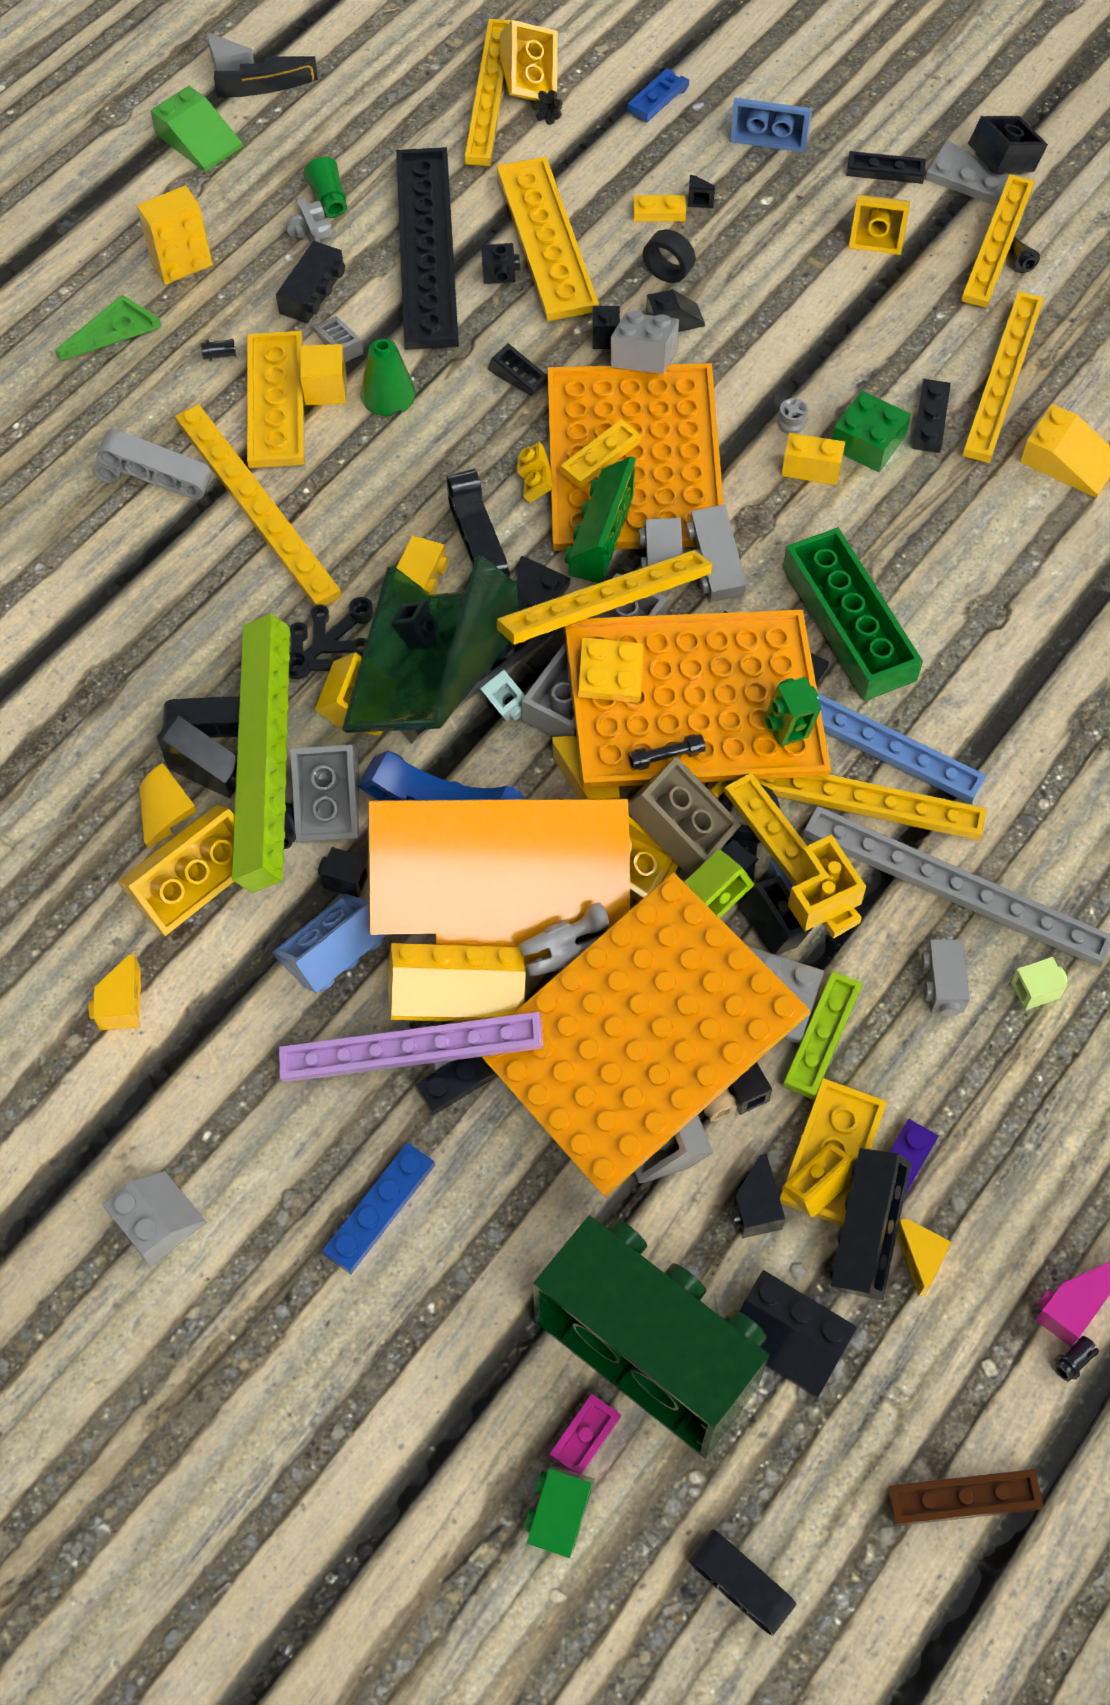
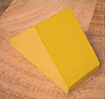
(922, 1252)

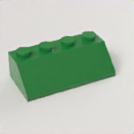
(602, 521)

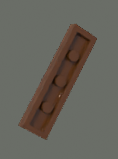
(964, 1497)

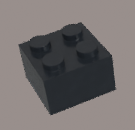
(1007, 144)

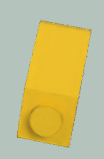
(118, 997)

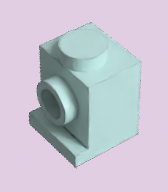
(501, 688)

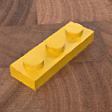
(600, 453)

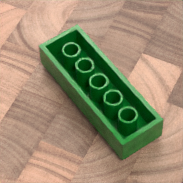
(852, 614)

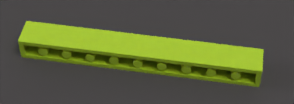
(262, 755)

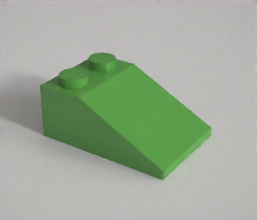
(194, 129)

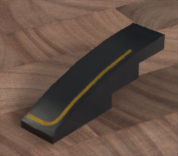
(262, 78)

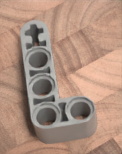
(150, 463)

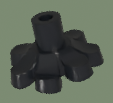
(548, 106)

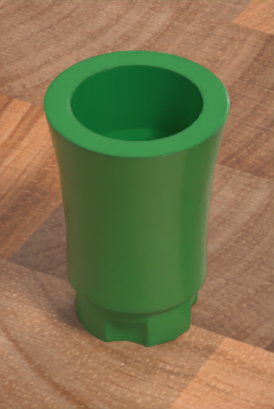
(324, 180)

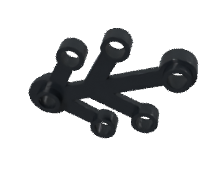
(326, 642)

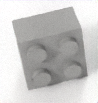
(644, 342)

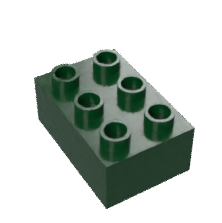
(650, 1332)

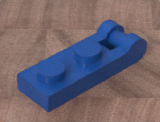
(657, 95)

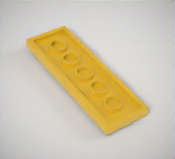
(275, 400)

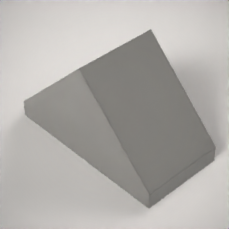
(228, 54)

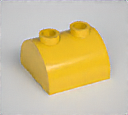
(879, 224)

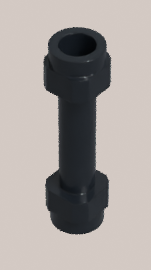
(641, 759)

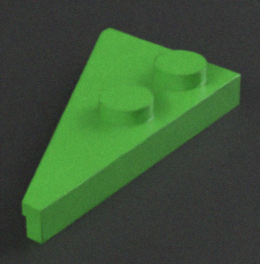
(114, 324)

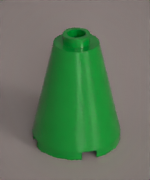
(386, 380)

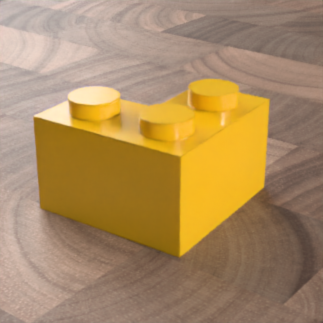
(831, 884)

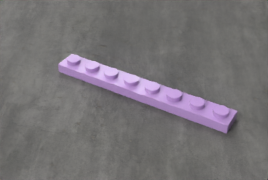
(411, 1047)

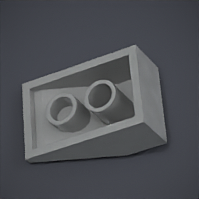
(325, 792)

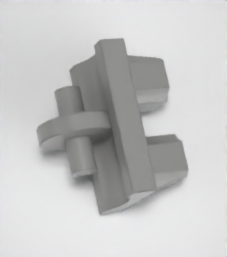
(305, 222)

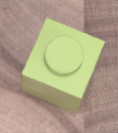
(1039, 983)

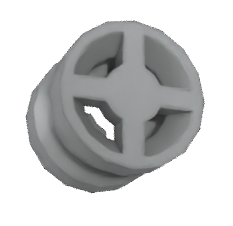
(792, 416)

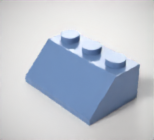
(770, 125)
(329, 943)

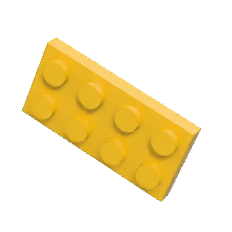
(847, 1121)

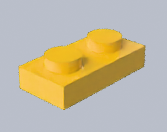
(659, 208)

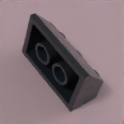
(800, 1333)

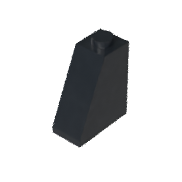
(198, 756)

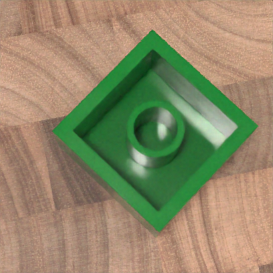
(871, 430)

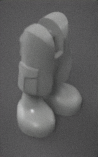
(561, 941)

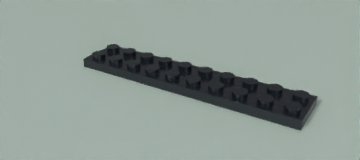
(426, 249)

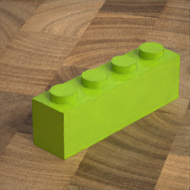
(719, 882)

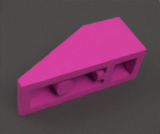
(1074, 1304)

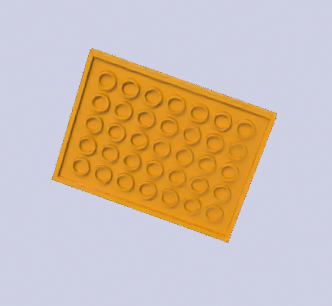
(677, 449)
(697, 678)
(646, 1033)

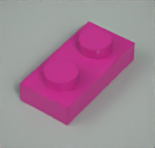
(585, 1435)

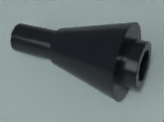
(1024, 257)

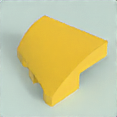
(162, 805)

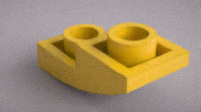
(535, 470)

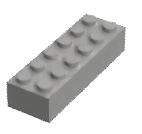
(550, 699)

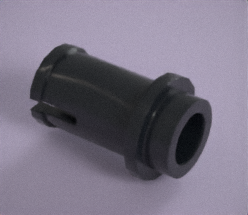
(218, 349)
(1070, 1364)

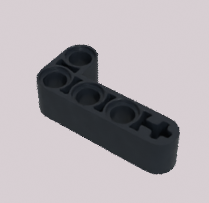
(473, 520)

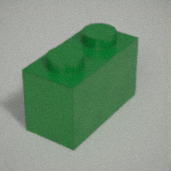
(559, 1510)

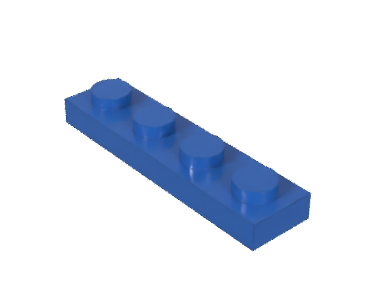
(378, 1208)

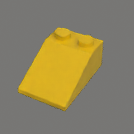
(529, 59)
(1068, 451)
(648, 862)

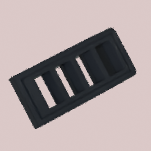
(516, 359)

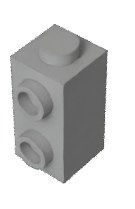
(947, 977)

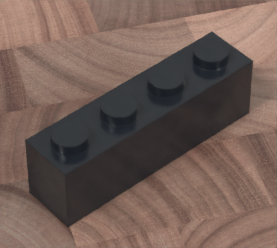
(870, 1223)

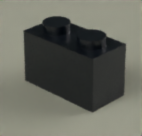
(771, 917)

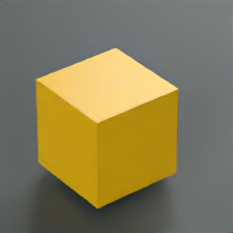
(323, 374)

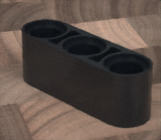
(211, 715)
(742, 1582)

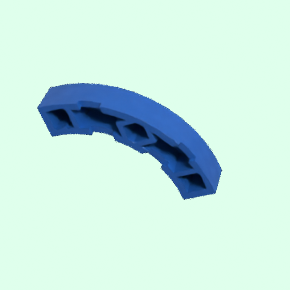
(394, 779)

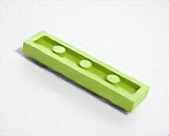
(822, 1035)

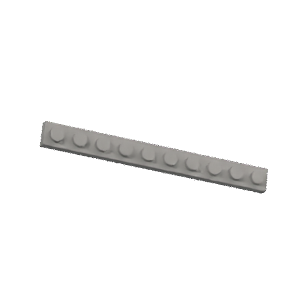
(961, 887)

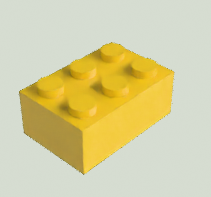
(175, 234)

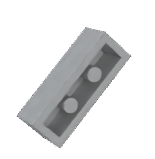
(715, 542)

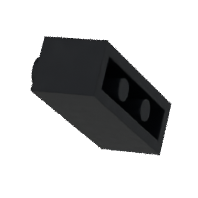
(310, 282)

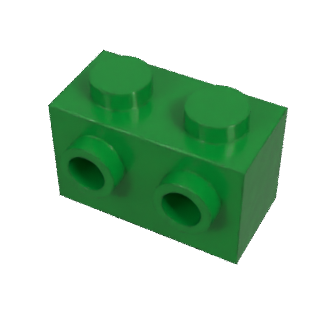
(792, 710)

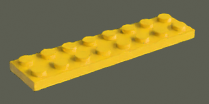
(547, 239)

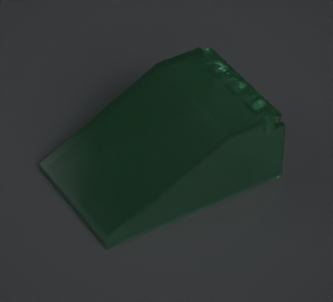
(426, 685)

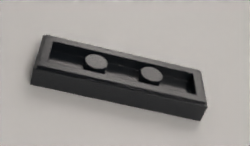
(886, 167)

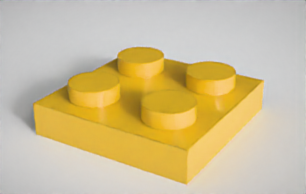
(610, 670)

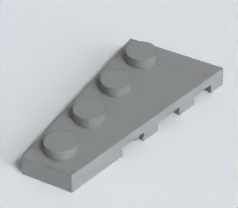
(966, 174)

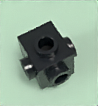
(499, 263)

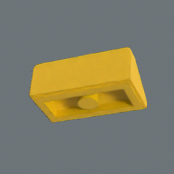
(820, 1180)

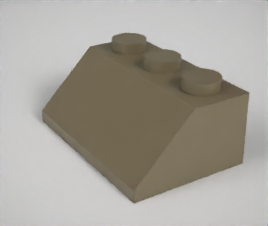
(682, 816)

